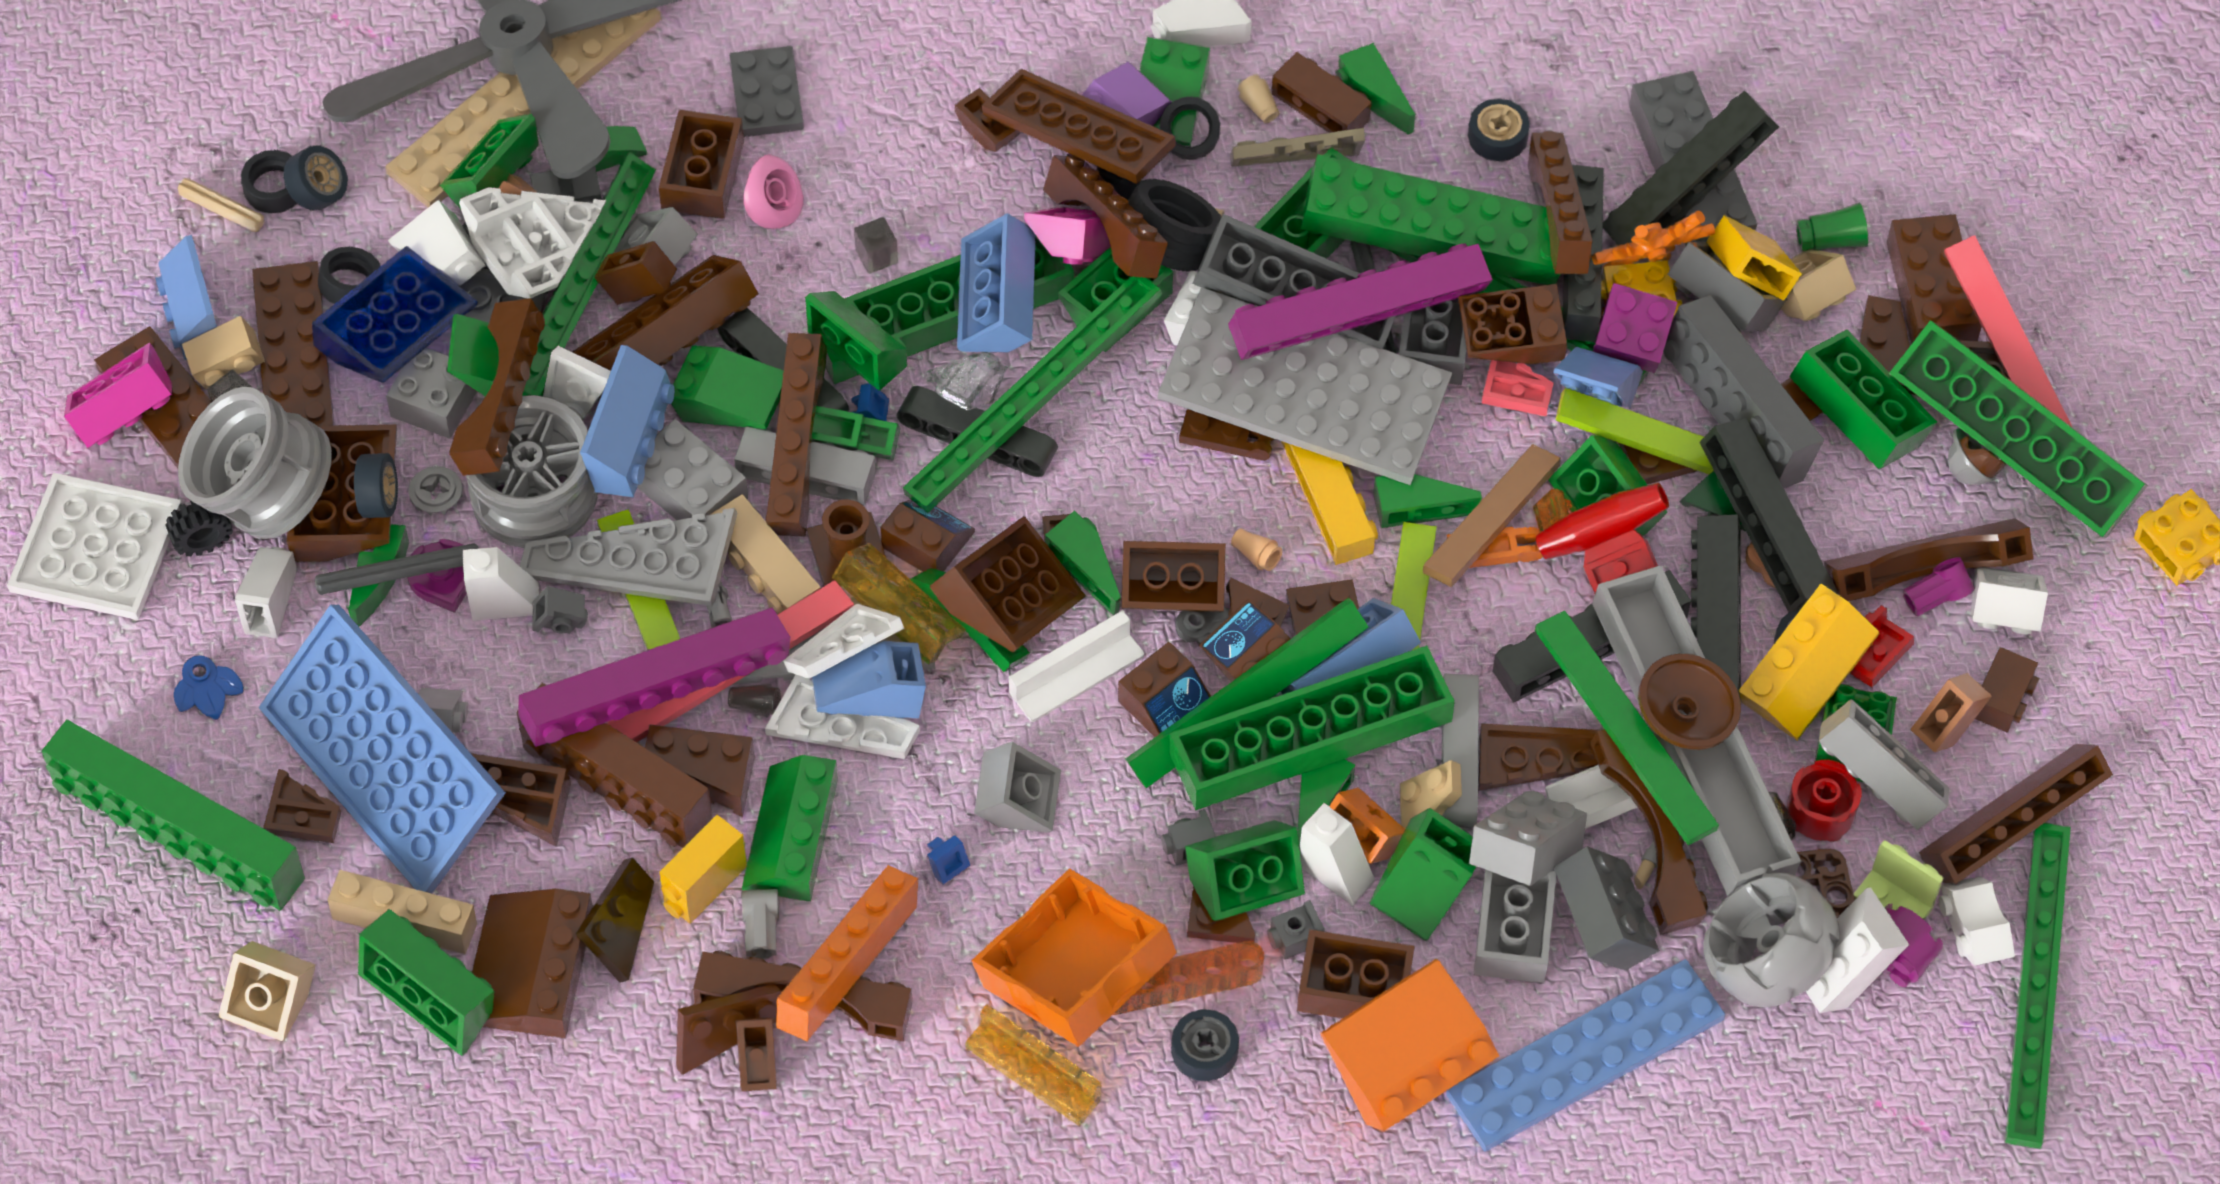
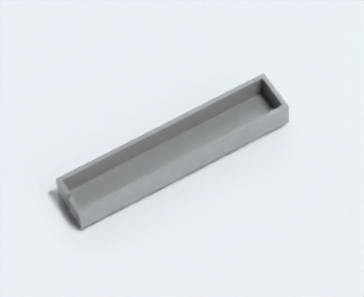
(1644, 626)

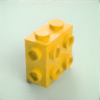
(1645, 277)
(2181, 536)

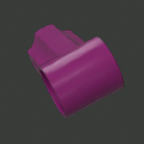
(1947, 583)

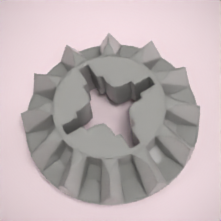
(426, 481)

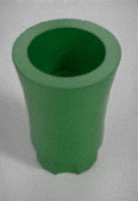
(1833, 229)

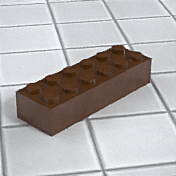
(677, 316)
(630, 780)

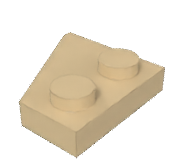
(1432, 789)

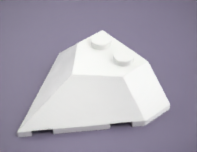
(528, 236)

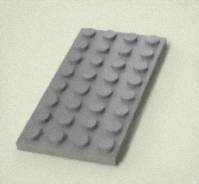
(1315, 395)

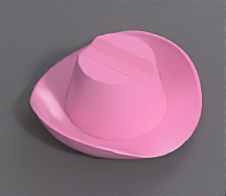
(773, 193)

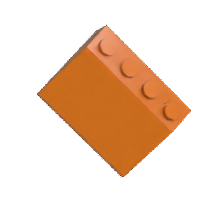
(1408, 1046)

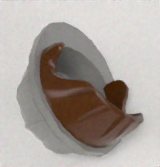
(1970, 461)

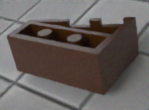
(711, 758)

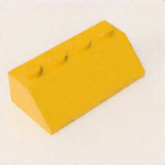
(1808, 662)

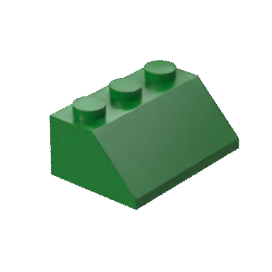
(495, 157)
(1099, 282)
(855, 338)
(1597, 472)
(1246, 869)

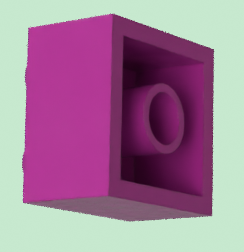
(1634, 327)

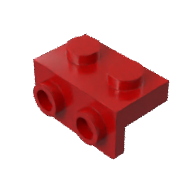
(1884, 651)

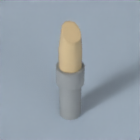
(1646, 867)

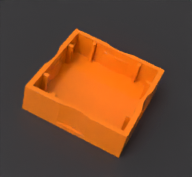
(1074, 957)

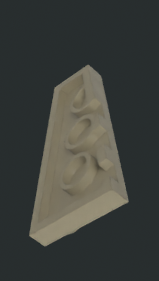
(1297, 149)

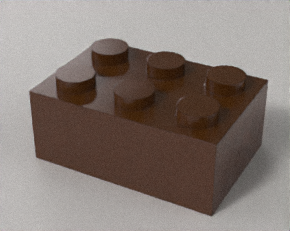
(701, 163)
(1348, 972)

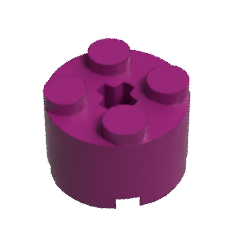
(1921, 949)

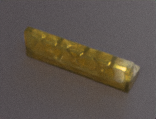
(872, 588)
(1034, 1066)

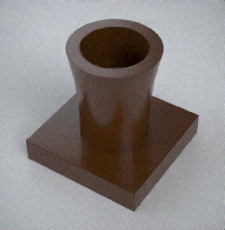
(843, 528)

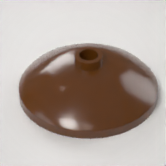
(1696, 688)

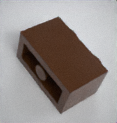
(636, 273)
(2008, 683)

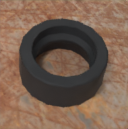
(1210, 114)
(256, 166)
(343, 259)

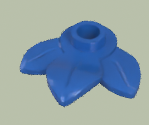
(208, 690)

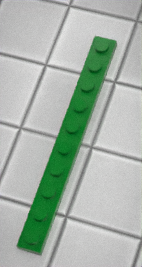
(579, 282)
(1031, 392)
(2037, 986)

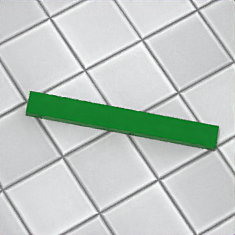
(1257, 683)
(1626, 728)

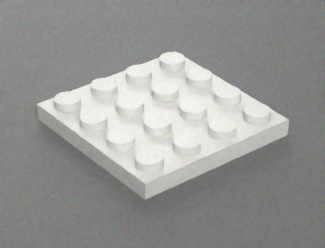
(94, 546)

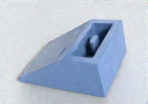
(1599, 376)
(874, 682)

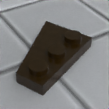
(618, 919)

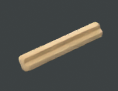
(221, 204)

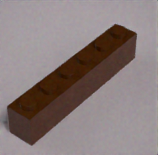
(2017, 812)

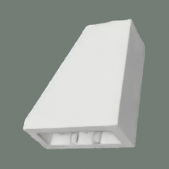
(1202, 22)
(441, 242)
(497, 585)
(266, 591)
(1335, 855)

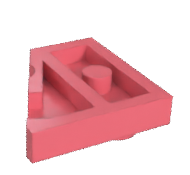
(1517, 388)

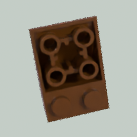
(1514, 325)

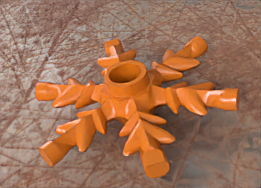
(1655, 242)

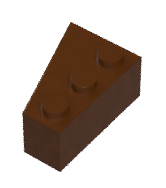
(533, 795)

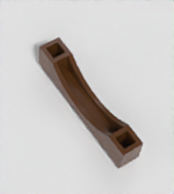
(1568, 226)
(1133, 241)
(484, 436)
(791, 461)
(1980, 546)
(1675, 894)
(875, 1006)

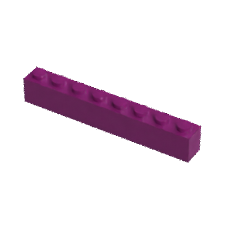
(1359, 301)
(653, 677)

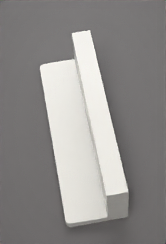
(1075, 667)
(1592, 794)

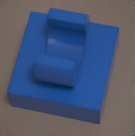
(871, 402)
(947, 858)

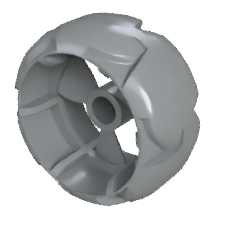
(1792, 955)

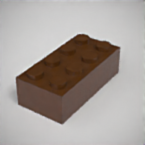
(1926, 278)

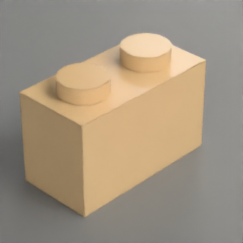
(223, 349)

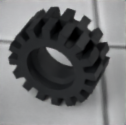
(197, 529)

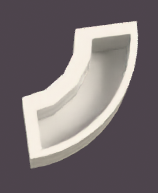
(1977, 921)

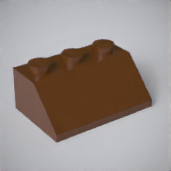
(1173, 576)

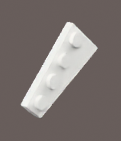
(799, 720)

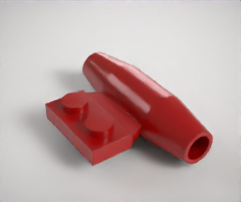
(1608, 534)

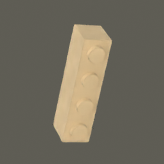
(766, 559)
(364, 899)

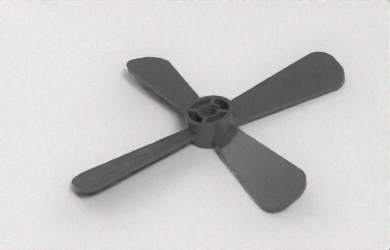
(519, 43)

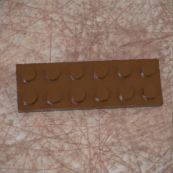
(1079, 125)
(293, 367)
(173, 420)

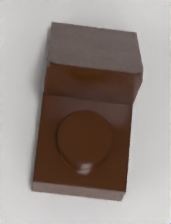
(756, 1054)

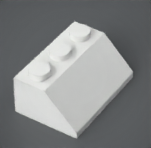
(1864, 950)

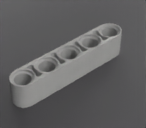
(1461, 746)

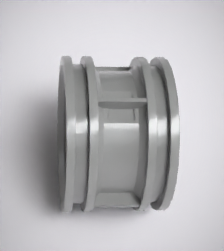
(254, 463)
(533, 500)

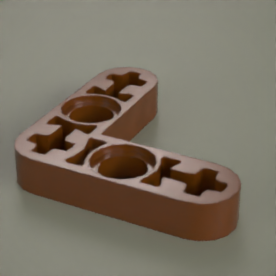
(1824, 879)

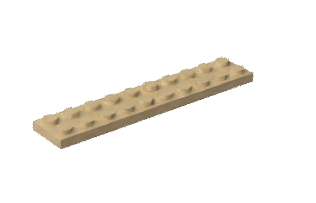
(445, 145)

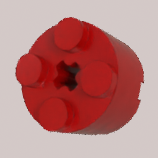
(1824, 800)

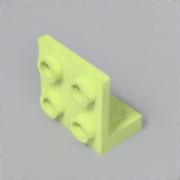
(1902, 880)

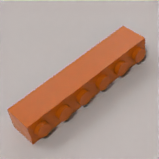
(847, 953)

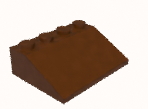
(334, 523)
(1009, 587)
(532, 958)

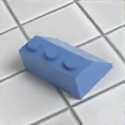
(186, 293)

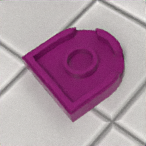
(442, 587)

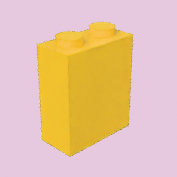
(1754, 258)
(703, 869)

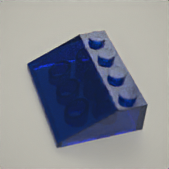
(390, 316)

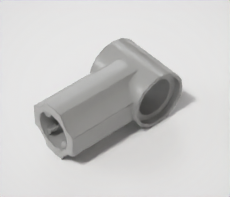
(760, 915)

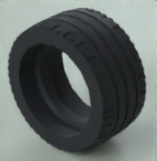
(1180, 218)

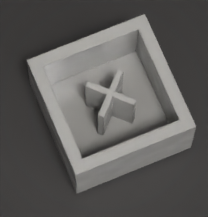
(429, 394)

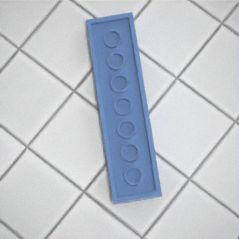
(1585, 1055)

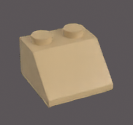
(1822, 284)
(266, 989)

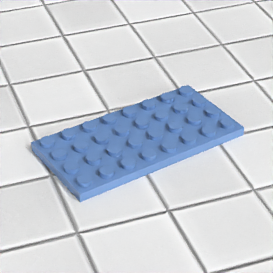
(381, 750)

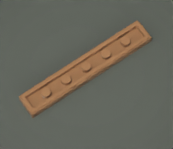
(1491, 515)

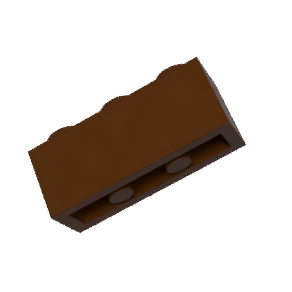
(1320, 95)

